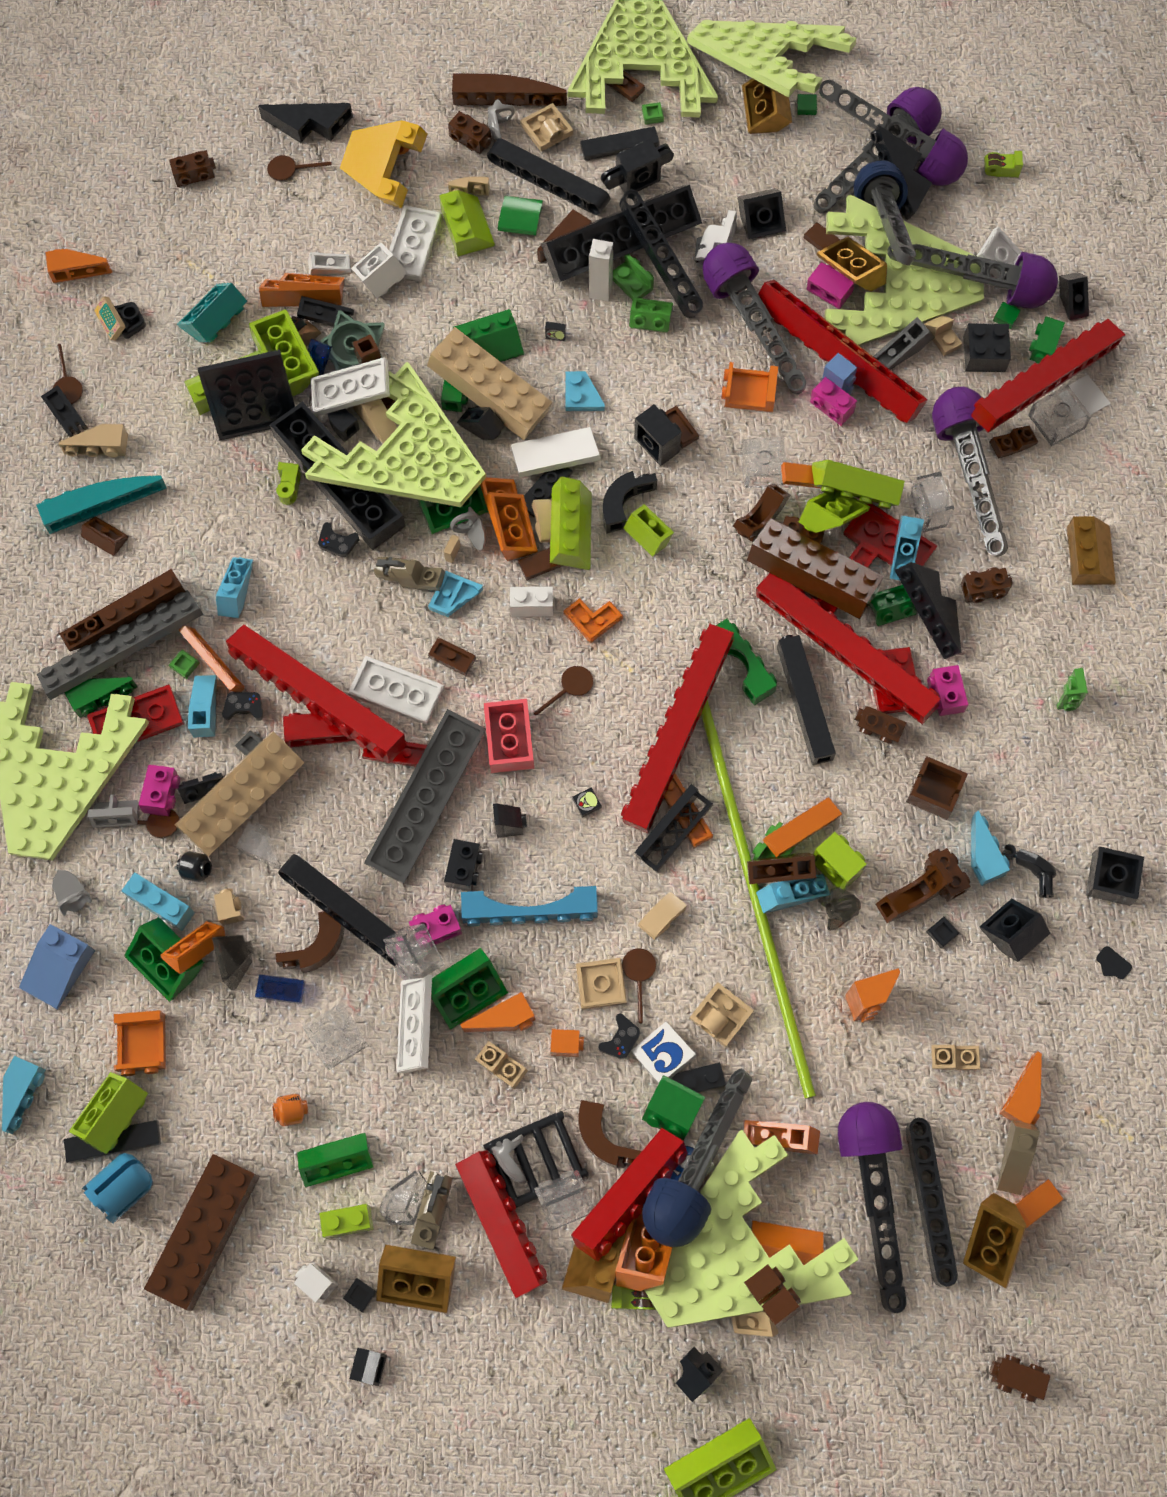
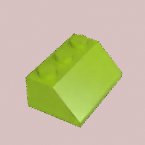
(465, 222)
(830, 511)
(109, 1112)

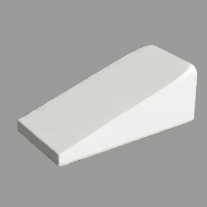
(328, 264)

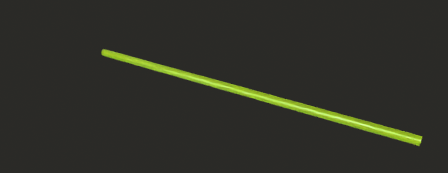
(761, 918)

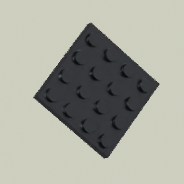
(246, 393)

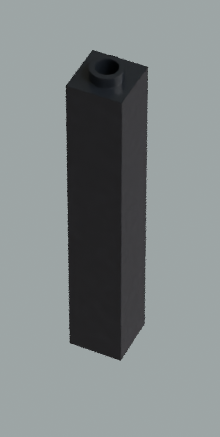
(805, 699)

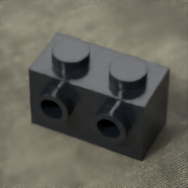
(463, 865)

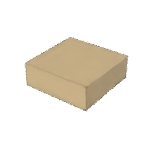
(452, 548)

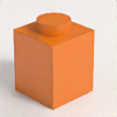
(566, 1043)

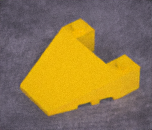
(373, 154)

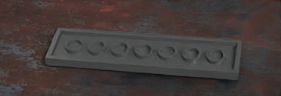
(118, 645)
(425, 796)

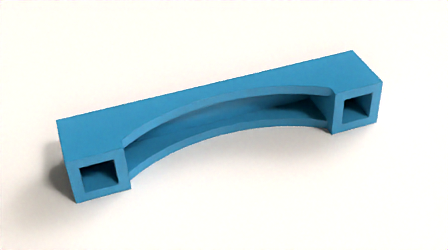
(480, 909)

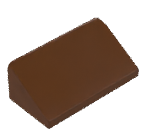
(103, 535)

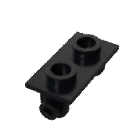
(195, 790)

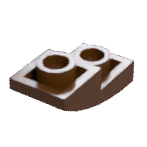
(1014, 442)

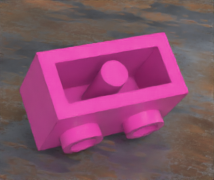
(830, 285)
(833, 401)
(950, 687)
(159, 790)
(440, 923)

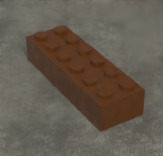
(815, 568)
(201, 1233)

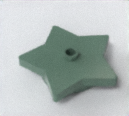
(344, 333)

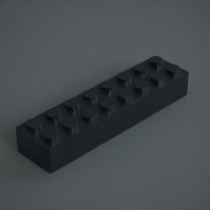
(570, 252)
(366, 511)

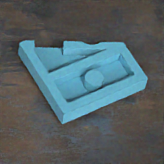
(581, 393)
(453, 594)

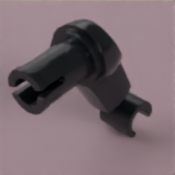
(1039, 867)

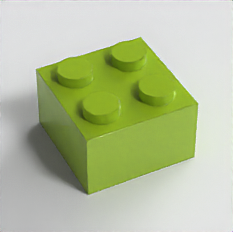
(839, 861)

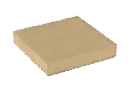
(601, 983)

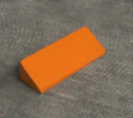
(192, 947)

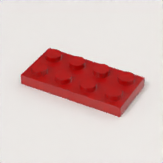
(879, 533)
(156, 706)

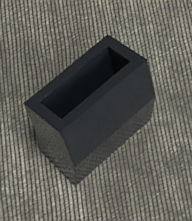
(368, 1366)

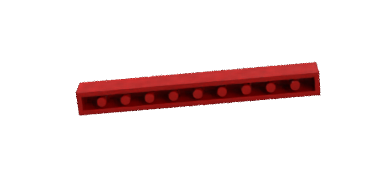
(827, 341)
(1047, 375)
(849, 648)
(316, 693)
(678, 728)

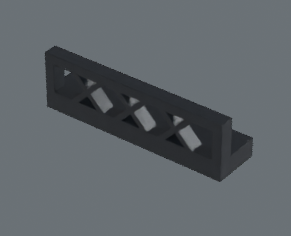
(667, 822)

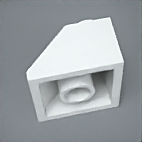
(379, 270)

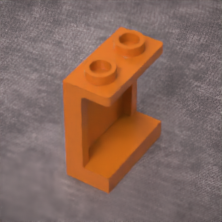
(750, 388)
(140, 1042)

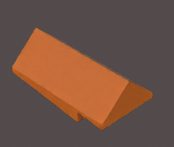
(292, 286)
(509, 517)

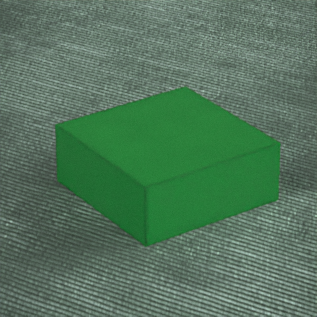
(806, 104)
(1006, 314)

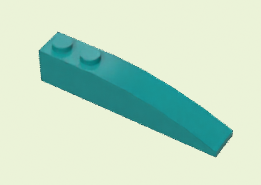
(95, 500)

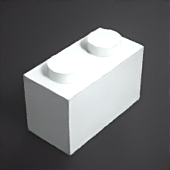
(531, 601)
(315, 1283)

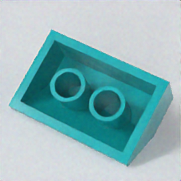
(213, 312)

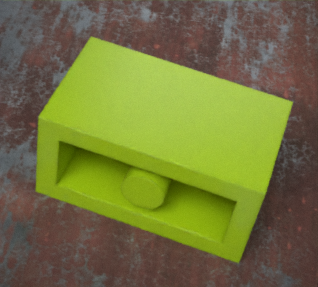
(648, 530)
(346, 1221)

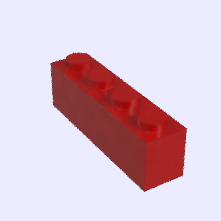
(310, 730)

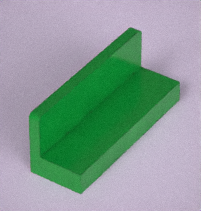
(334, 1160)

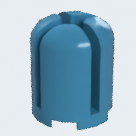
(119, 1186)

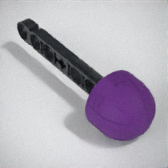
(870, 1133)

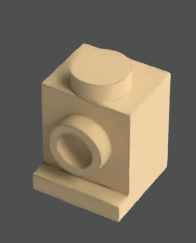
(227, 907)

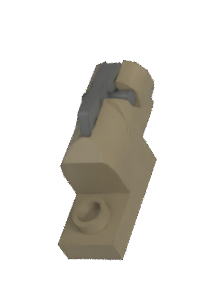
(409, 573)
(432, 1210)

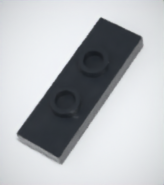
(543, 487)

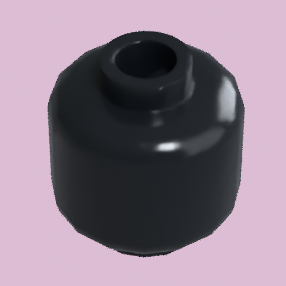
(194, 866)

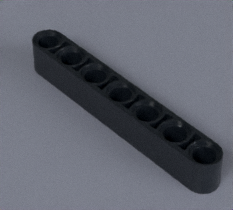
(548, 176)
(661, 244)
(337, 904)
(927, 1213)

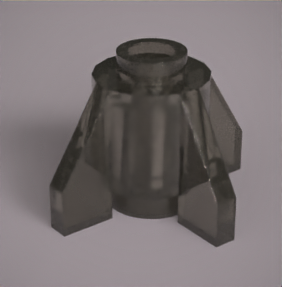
(840, 907)

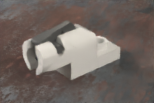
(714, 236)

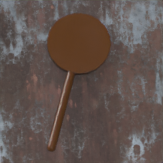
(284, 167)
(69, 385)
(575, 681)
(161, 826)
(639, 967)

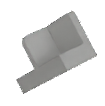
(114, 813)

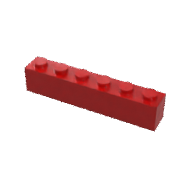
(628, 1195)
(502, 1223)

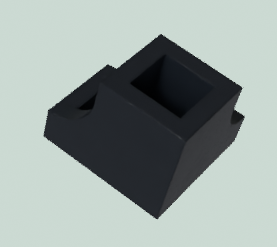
(698, 1373)

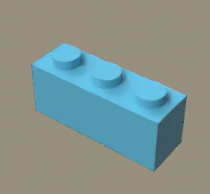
(158, 901)

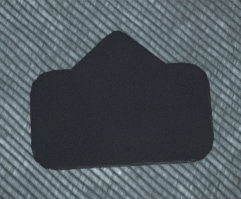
(1113, 964)

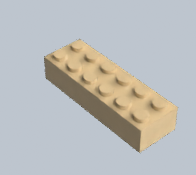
(489, 383)
(239, 794)

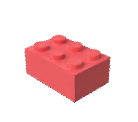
(508, 736)

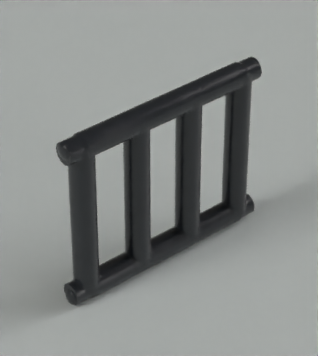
(535, 1128)

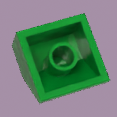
(673, 1107)

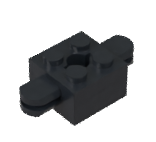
(637, 167)

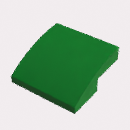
(520, 215)

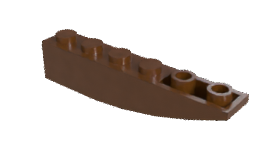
(510, 90)
(122, 611)

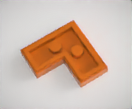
(592, 624)

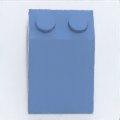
(55, 966)

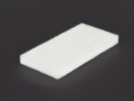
(415, 240)
(350, 387)
(555, 452)
(396, 690)
(414, 1024)

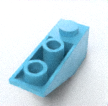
(906, 543)
(234, 587)
(203, 707)
(985, 853)
(792, 893)
(18, 1090)

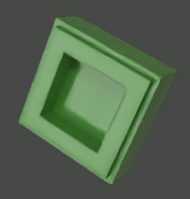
(652, 113)
(184, 664)

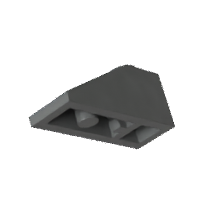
(905, 344)

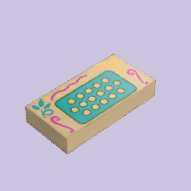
(109, 318)

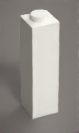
(600, 270)

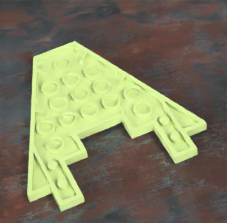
(641, 38)
(759, 48)
(908, 288)
(418, 460)
(52, 790)
(710, 1272)

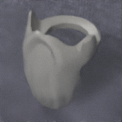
(495, 118)
(474, 528)
(69, 892)
(501, 1153)

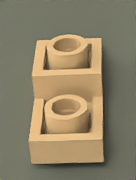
(472, 185)
(542, 512)
(662, 915)
(955, 1057)
(501, 1065)

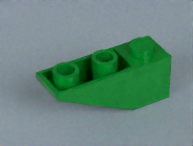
(97, 692)

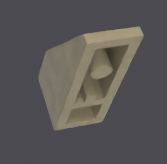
(1017, 1156)

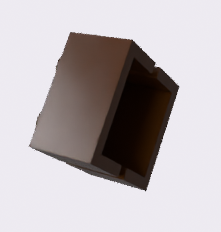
(935, 787)
(764, 1286)

